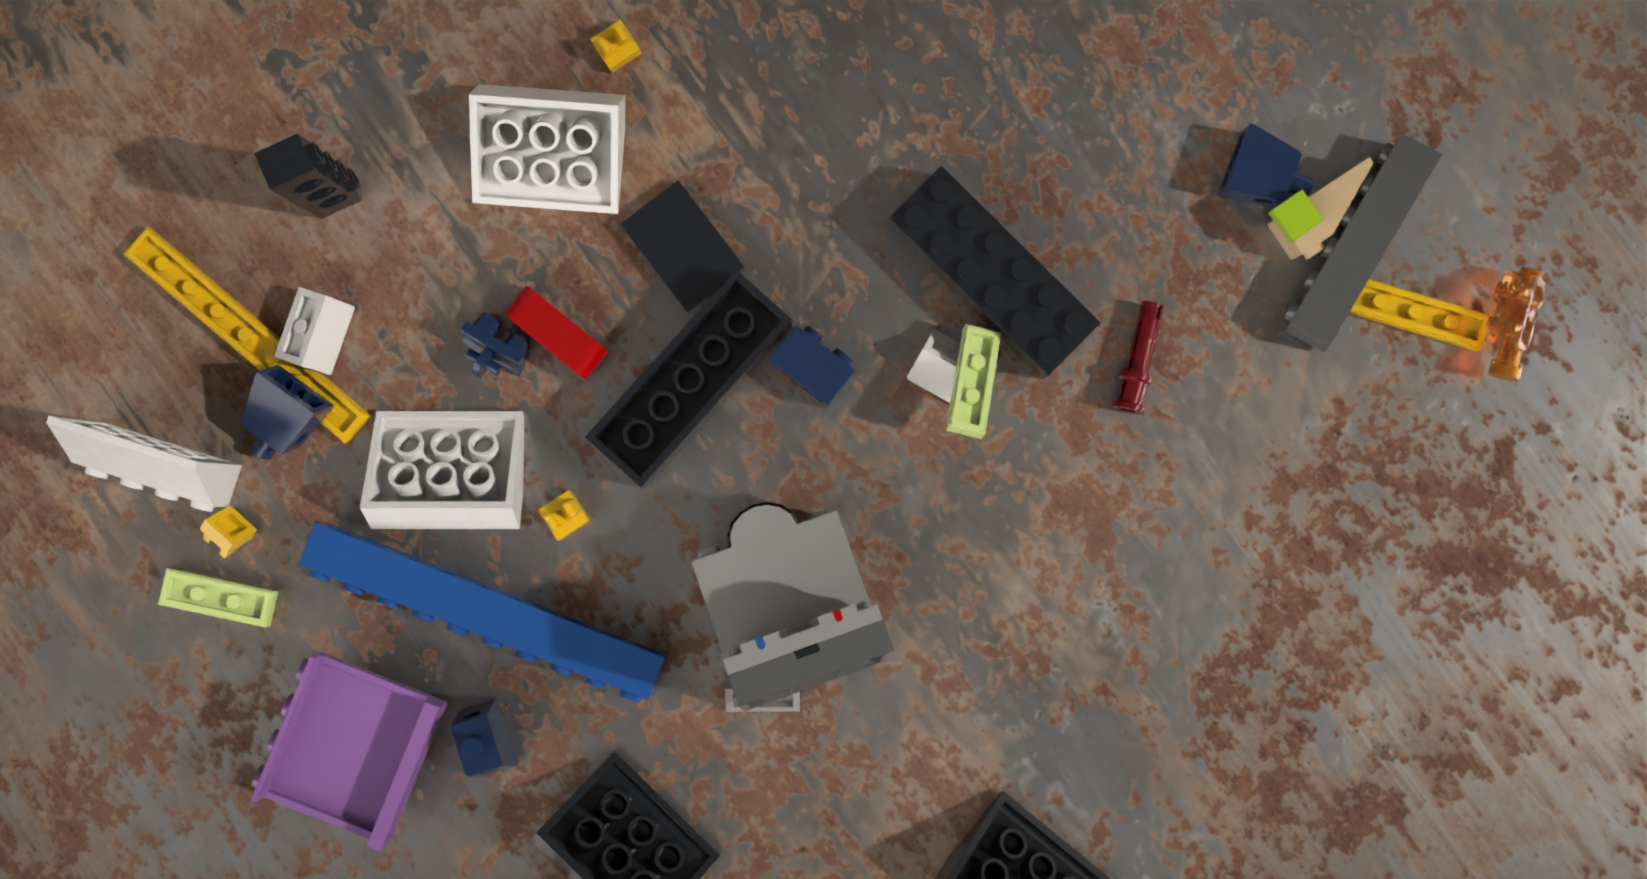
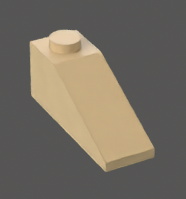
(1332, 204)

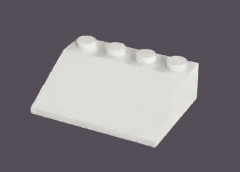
(546, 148)
(146, 462)
(445, 470)

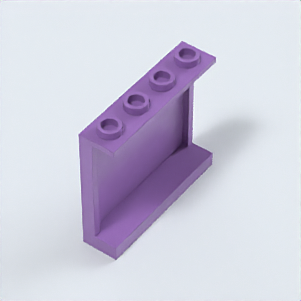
(349, 747)

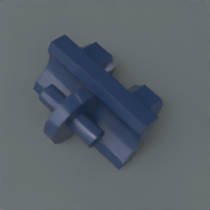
(491, 353)

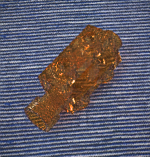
(1511, 317)

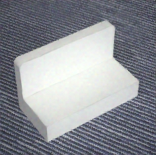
(314, 331)
(936, 365)

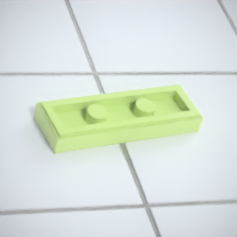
(973, 381)
(218, 597)

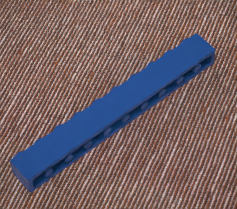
(482, 610)

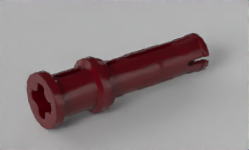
(1136, 373)

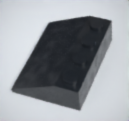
(621, 831)
(1015, 845)

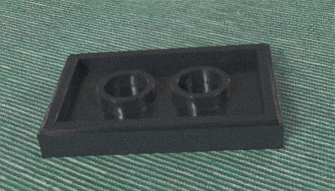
(682, 246)

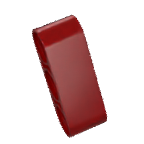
(556, 332)

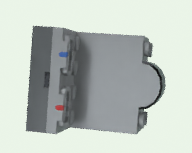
(788, 604)

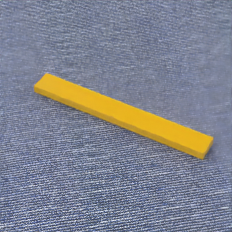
(237, 325)

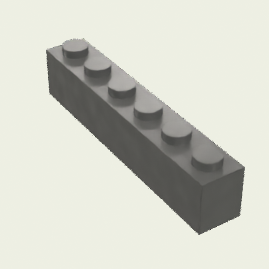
(1362, 243)

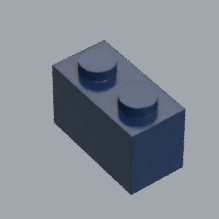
(812, 364)

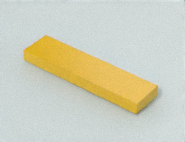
(1421, 315)

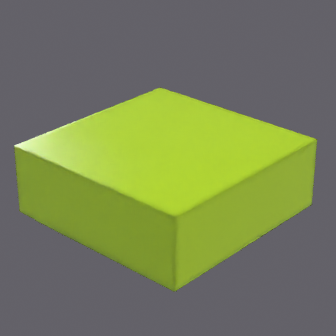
(1296, 216)

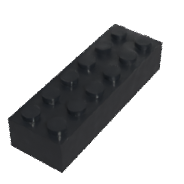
(992, 272)
(689, 379)

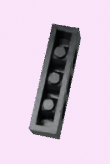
(308, 176)

